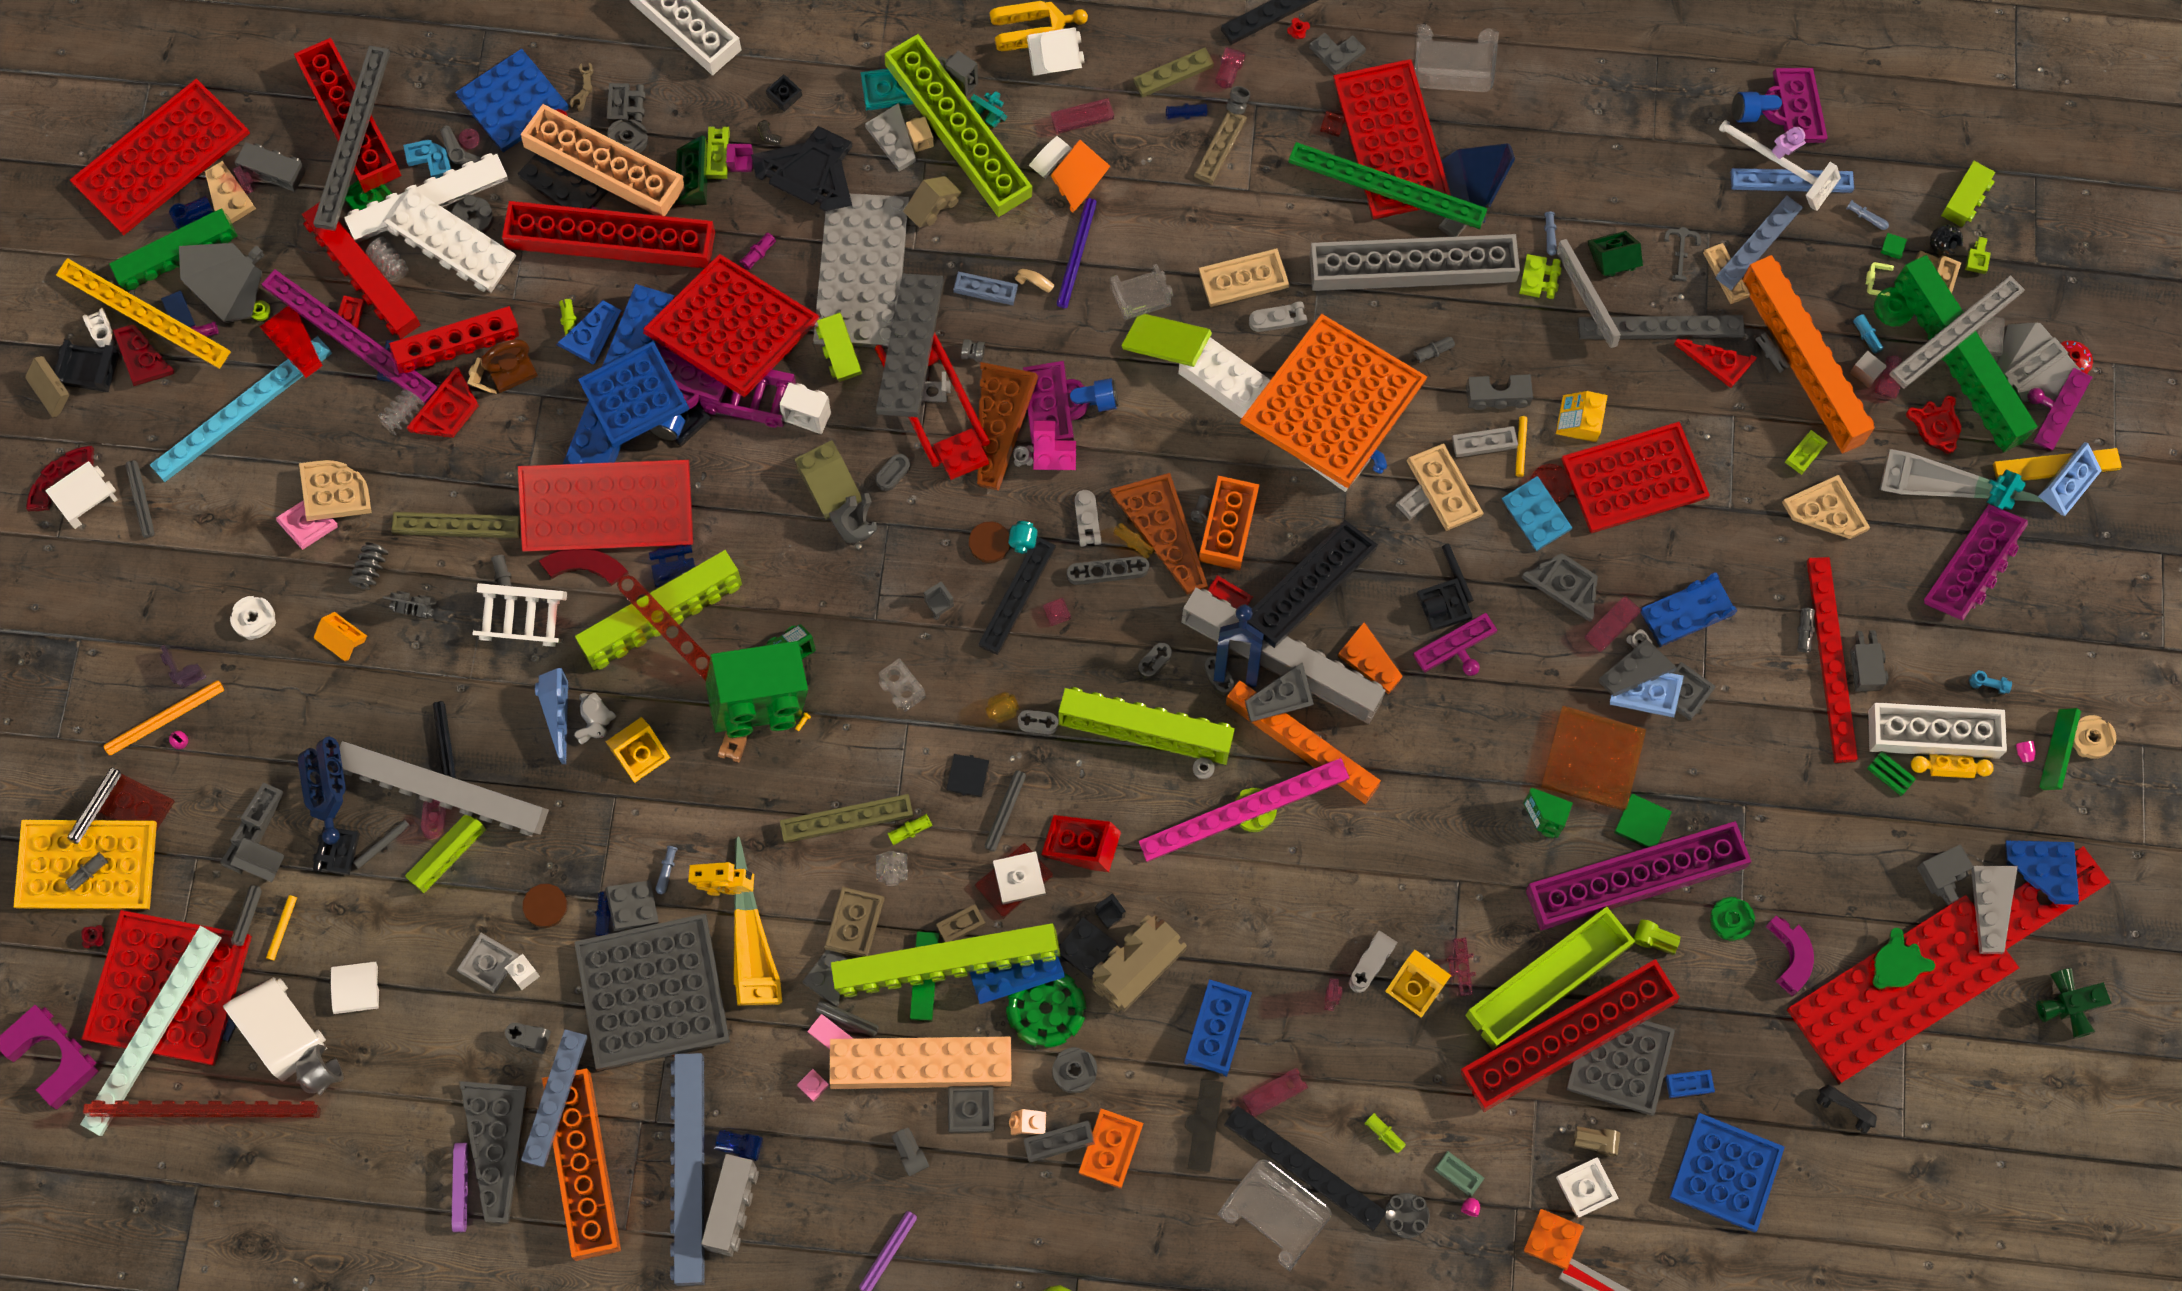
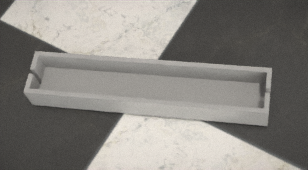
(1325, 677)

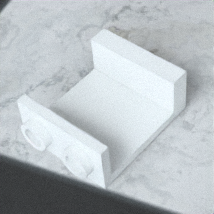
(80, 492)

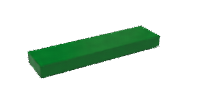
(2060, 749)
(923, 994)

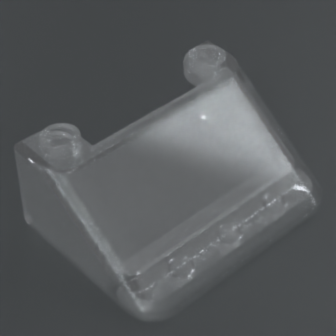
(1455, 63)
(1278, 1210)

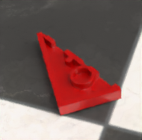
(1723, 364)

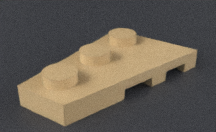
(227, 193)

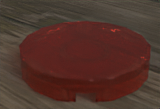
(1555, 481)

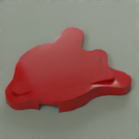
(1937, 425)

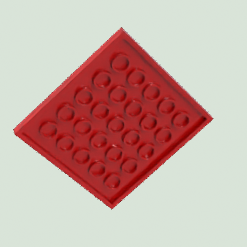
(731, 325)
(136, 970)

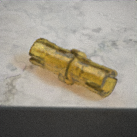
(1133, 540)

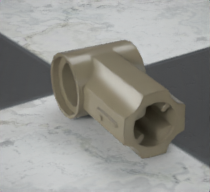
(1603, 1141)

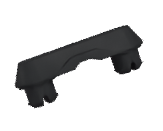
(1866, 1118)

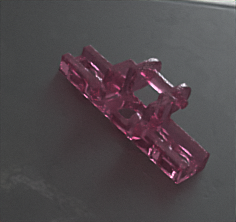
(1460, 973)

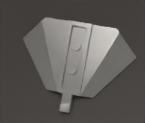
(2034, 360)

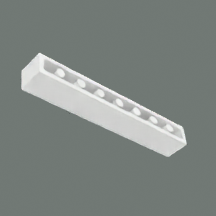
(443, 191)

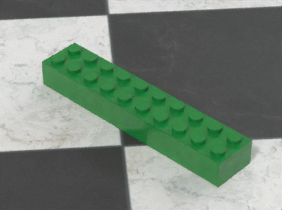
(1969, 361)

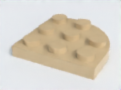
(333, 490)

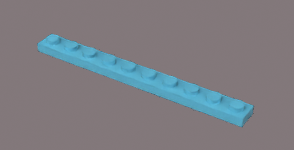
(232, 416)

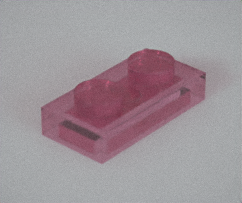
(1333, 994)

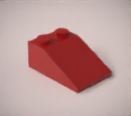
(1082, 842)

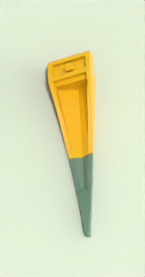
(753, 964)

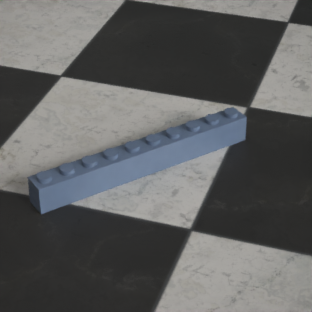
(688, 1170)

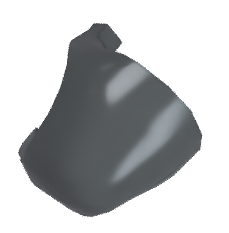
(851, 519)

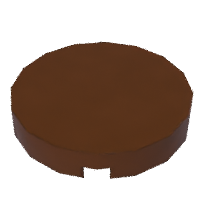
(989, 542)
(544, 905)

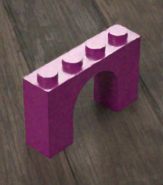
(74, 1068)

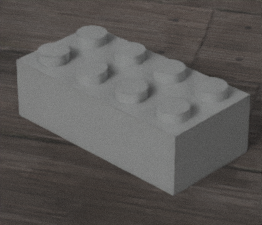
(729, 1205)

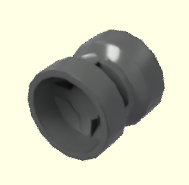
(1237, 102)
(977, 352)

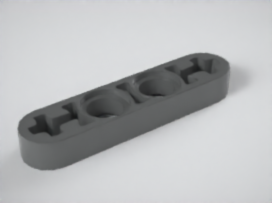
(1108, 574)

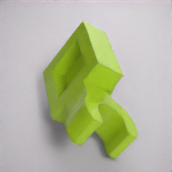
(1977, 258)

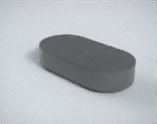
(892, 472)

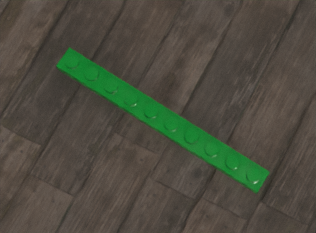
(1388, 185)

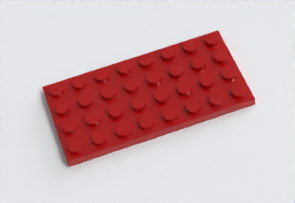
(1390, 130)
(159, 156)
(605, 505)

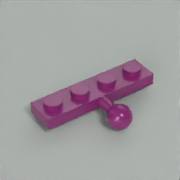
(2060, 409)
(1456, 643)

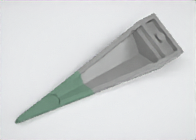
(1921, 476)

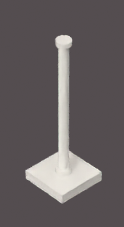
(1821, 186)

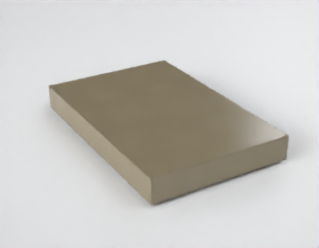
(854, 922)

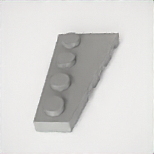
(1993, 901)

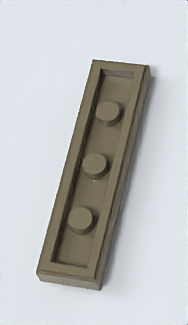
(1220, 147)

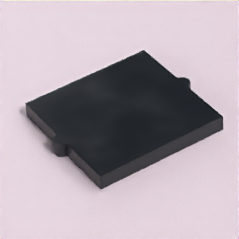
(967, 775)

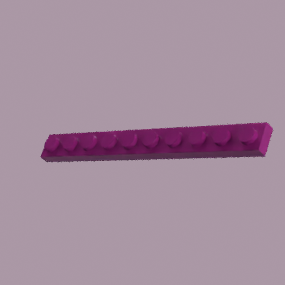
(346, 334)

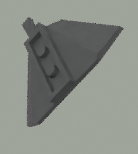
(222, 278)

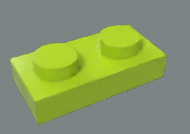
(1806, 452)

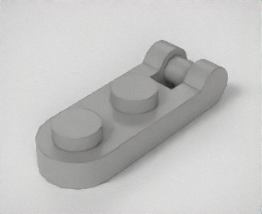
(1277, 317)
(1087, 518)

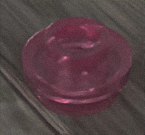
(469, 143)

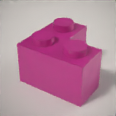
(1052, 453)

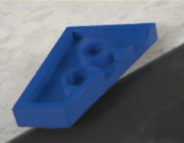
(591, 333)

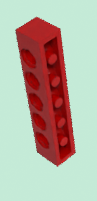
(461, 331)

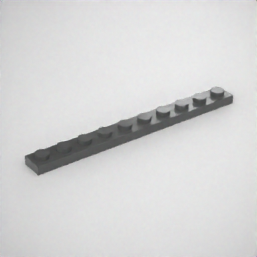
(351, 138)

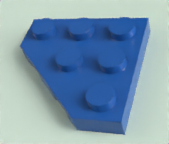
(2047, 867)

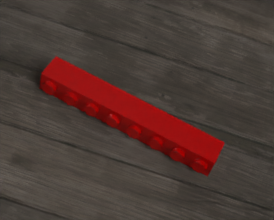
(364, 276)

